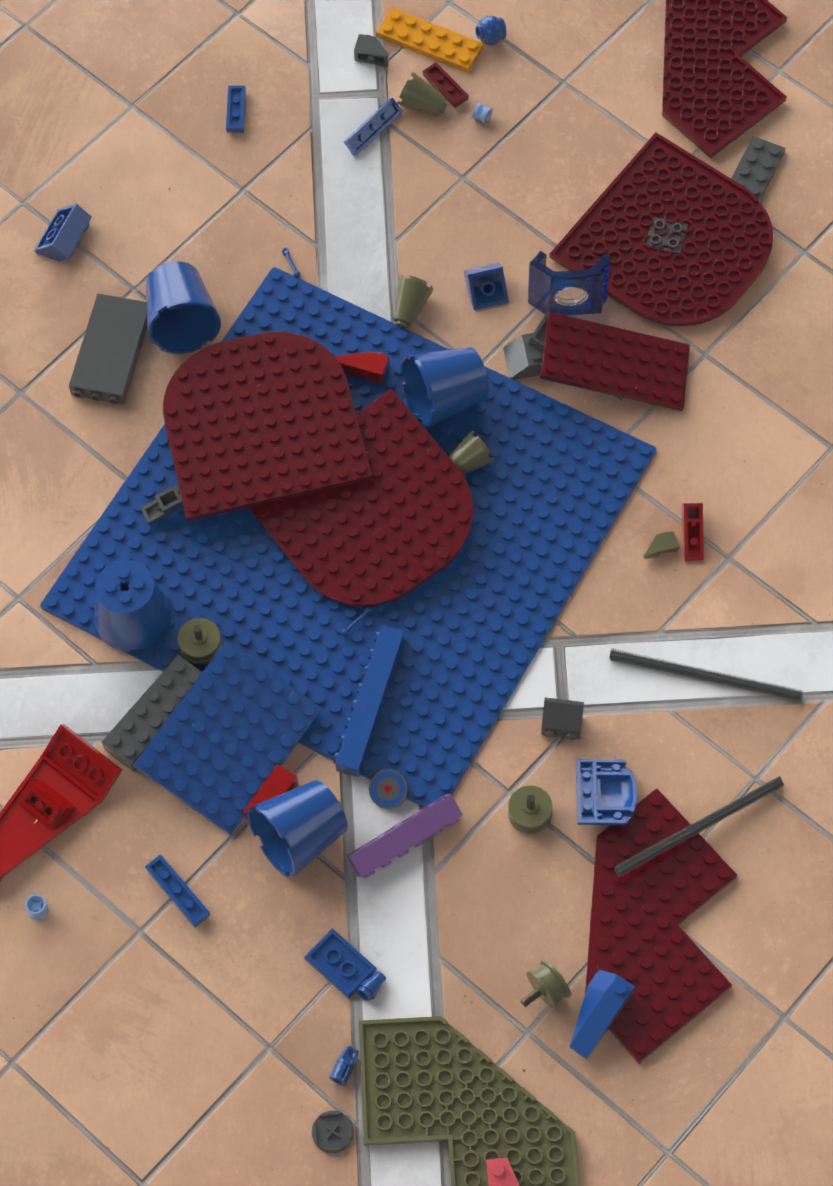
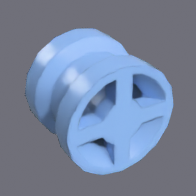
(482, 113)

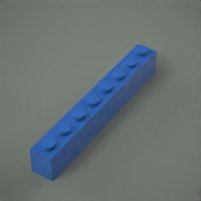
(369, 701)

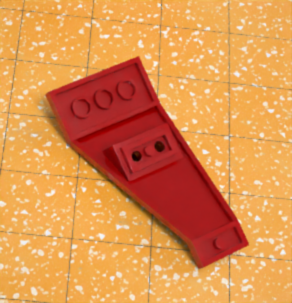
(69, 780)

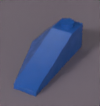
(601, 1005)

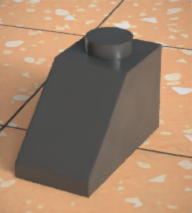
(370, 51)

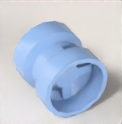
(34, 903)

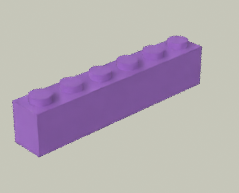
(404, 835)

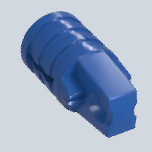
(344, 1066)

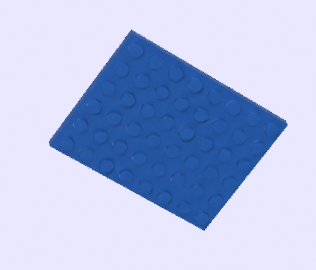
(227, 737)

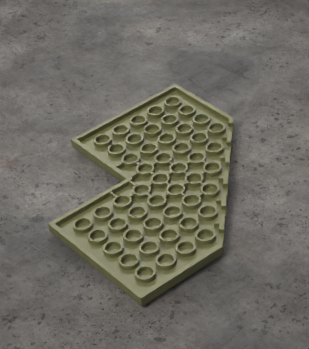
(436, 1086)

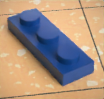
(235, 109)

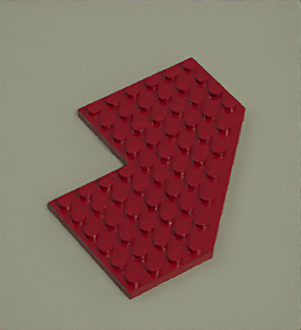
(705, 81)
(638, 922)

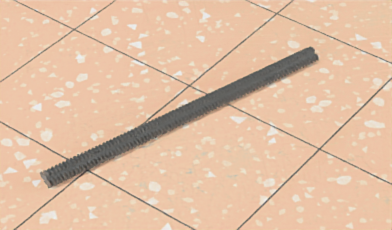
(732, 680)
(699, 826)

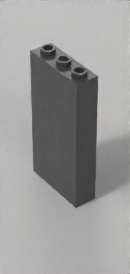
(110, 349)

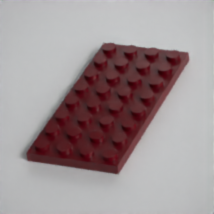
(615, 361)

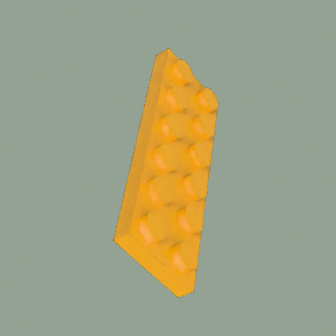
(429, 39)

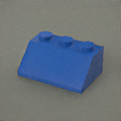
(63, 233)

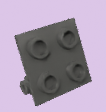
(664, 239)

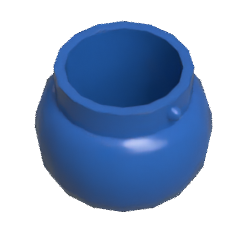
(491, 30)

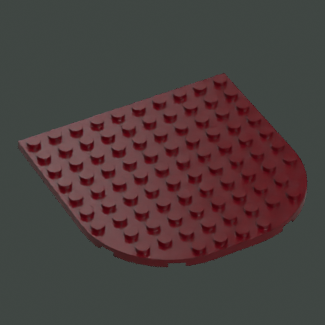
(721, 249)
(261, 424)
(384, 533)

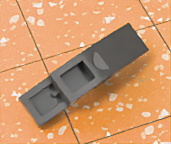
(164, 505)

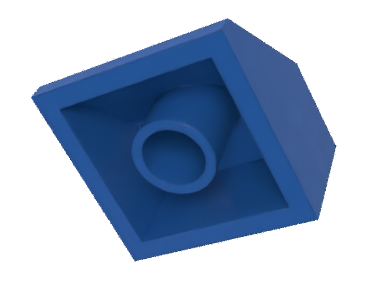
(486, 286)

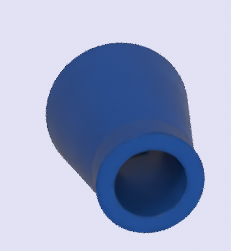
(370, 987)

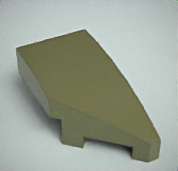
(662, 543)

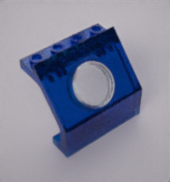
(568, 291)

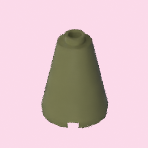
(422, 96)
(410, 299)
(471, 454)

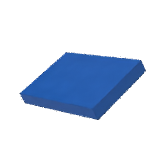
(340, 963)

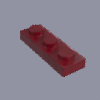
(445, 85)

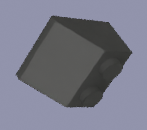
(523, 358)
(562, 718)

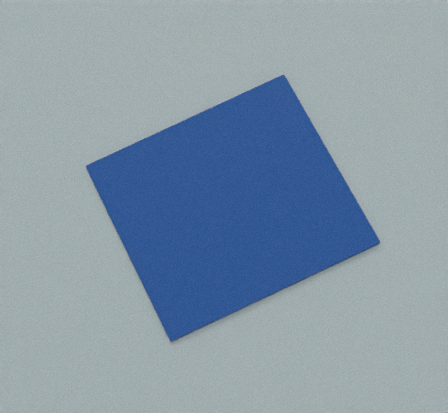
(465, 629)

